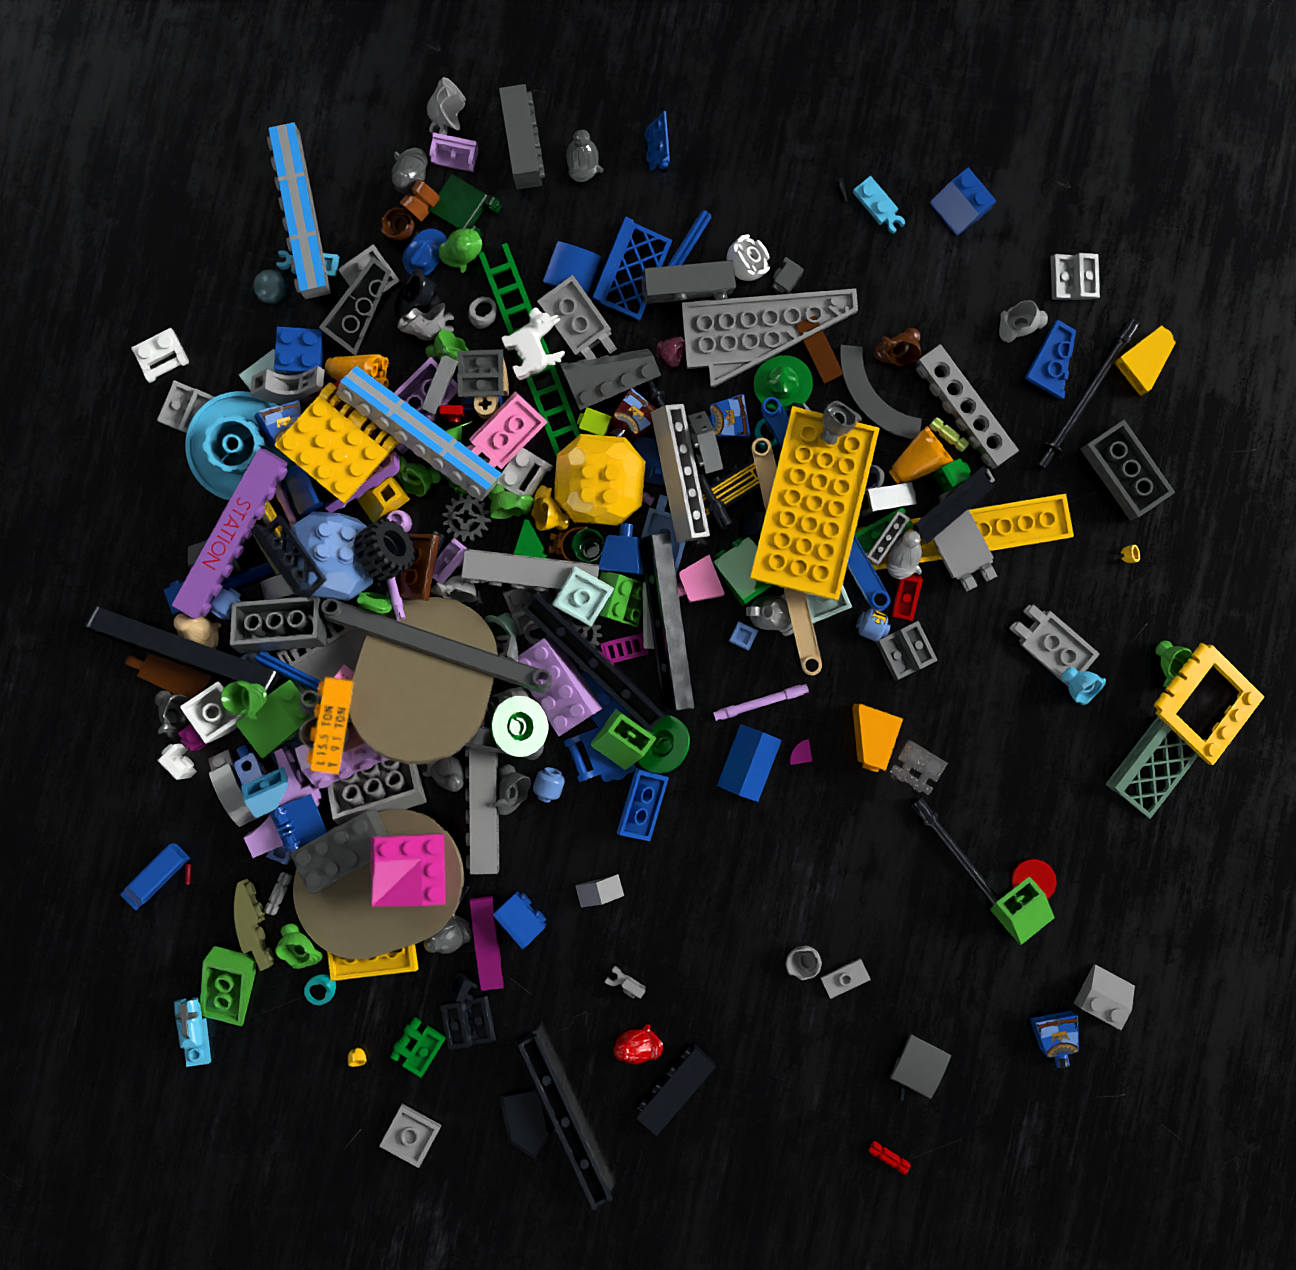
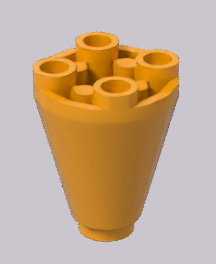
(372, 364)
(920, 458)

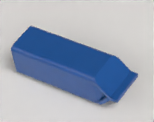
(154, 875)

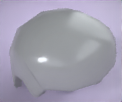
(803, 962)

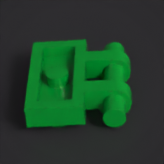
(424, 1050)

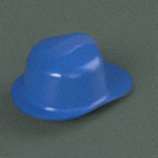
(423, 251)

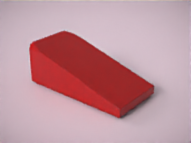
(906, 597)

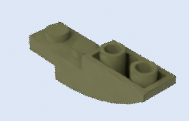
(246, 916)

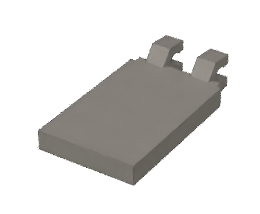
(579, 318)
(965, 551)
(1053, 642)

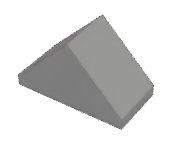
(599, 891)

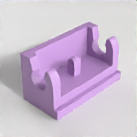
(453, 152)
(449, 561)

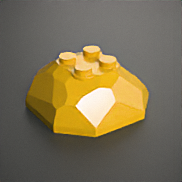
(599, 479)

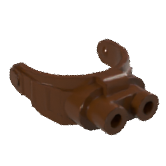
(558, 542)

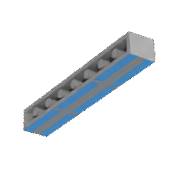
(299, 211)
(418, 433)

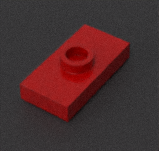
(453, 414)

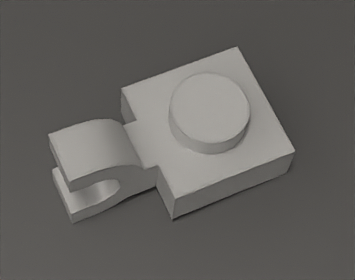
(630, 986)

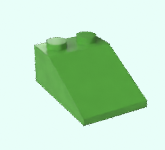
(276, 721)
(227, 985)

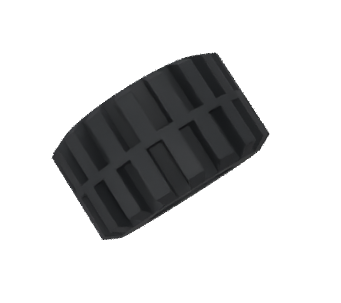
(384, 549)

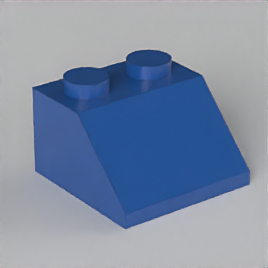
(963, 201)
(303, 491)
(520, 919)

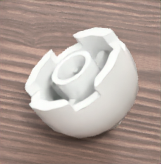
(748, 258)

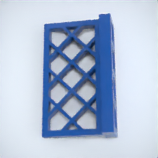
(616, 257)

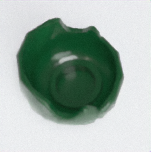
(588, 545)

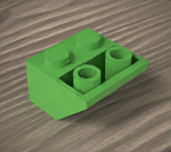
(625, 601)
(622, 740)
(1023, 910)

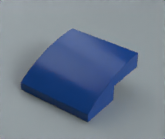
(574, 261)

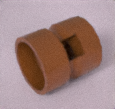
(420, 200)

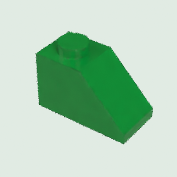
(952, 475)
(529, 543)

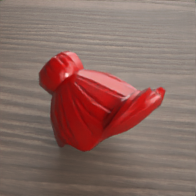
(638, 1046)

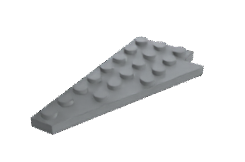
(746, 331)

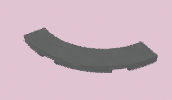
(869, 402)

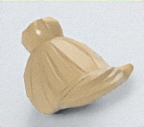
(198, 630)

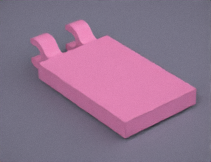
(507, 431)

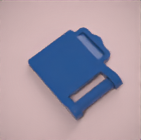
(601, 764)

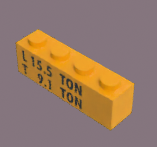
(331, 724)

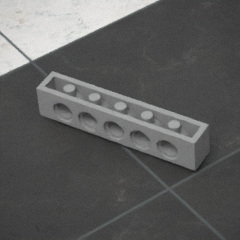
(939, 359)

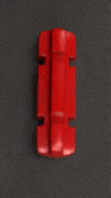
(889, 1157)

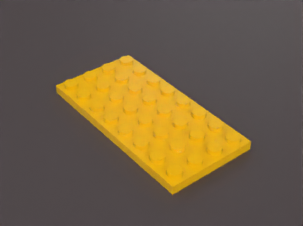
(814, 507)

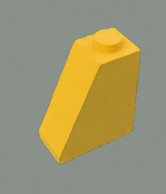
(1146, 359)

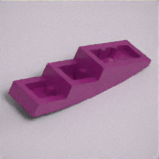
(486, 943)

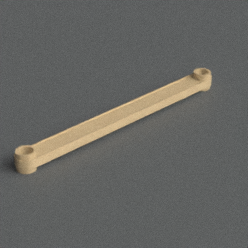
(796, 600)

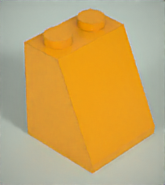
(874, 736)

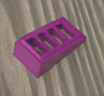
(605, 649)

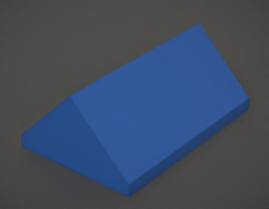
(749, 763)
(642, 805)

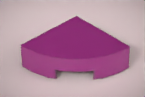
(801, 753)

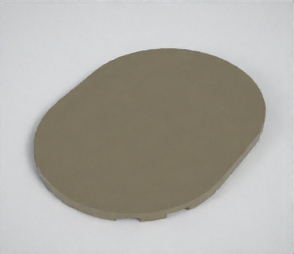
(415, 703)
(348, 925)

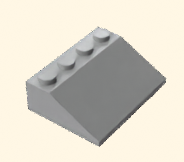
(379, 788)

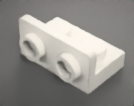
(177, 765)

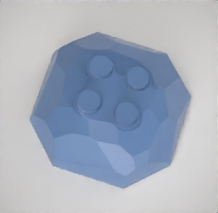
(330, 543)

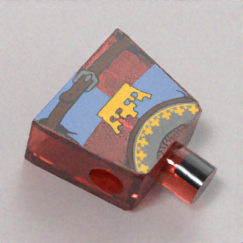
(632, 417)

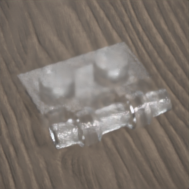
(922, 761)

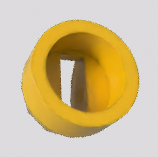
(1131, 554)
(356, 1057)

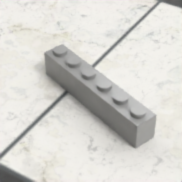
(680, 473)
(520, 569)
(482, 812)

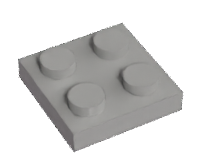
(410, 1135)

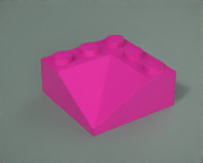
(407, 870)

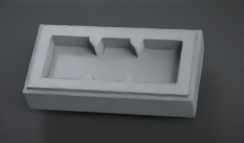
(845, 978)

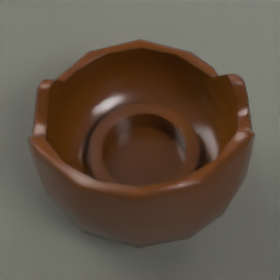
(398, 224)

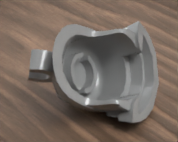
(445, 106)
(425, 325)
(771, 614)

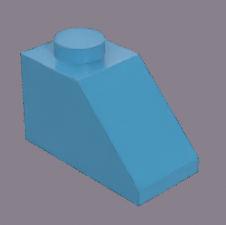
(265, 792)

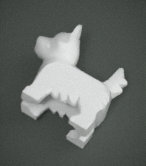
(529, 346)

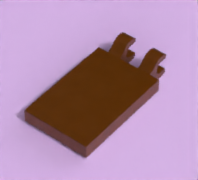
(170, 675)

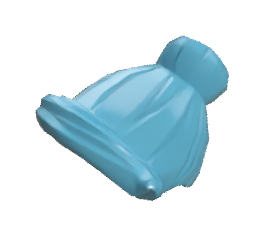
(1082, 684)

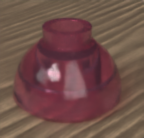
(672, 351)

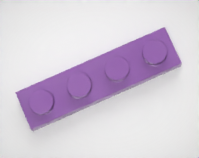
(387, 468)

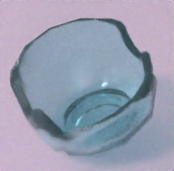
(270, 286)

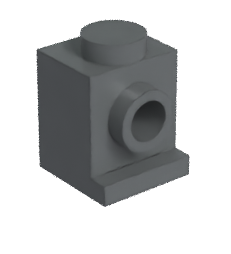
(787, 277)

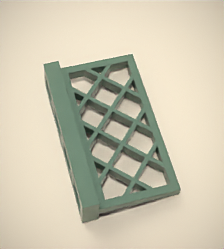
(1138, 758)

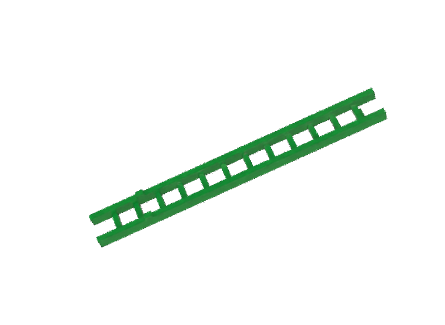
(526, 305)

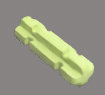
(949, 434)

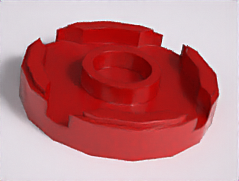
(1039, 872)

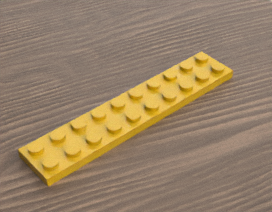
(1010, 525)

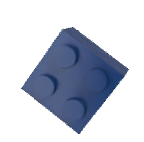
(298, 350)

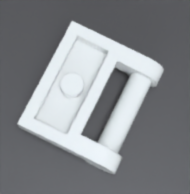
(156, 349)
(519, 469)

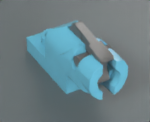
(192, 1032)

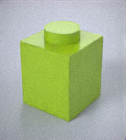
(594, 422)

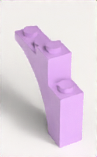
(266, 835)

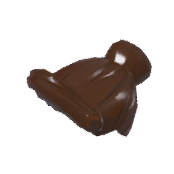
(900, 348)

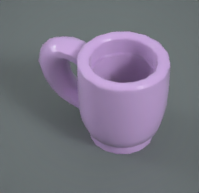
(401, 518)

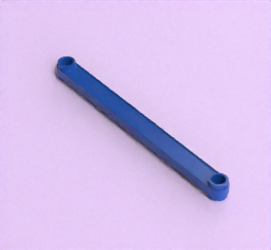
(858, 562)

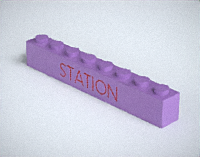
(230, 533)

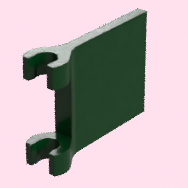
(463, 204)

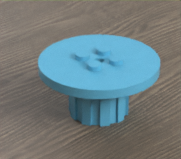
(225, 440)

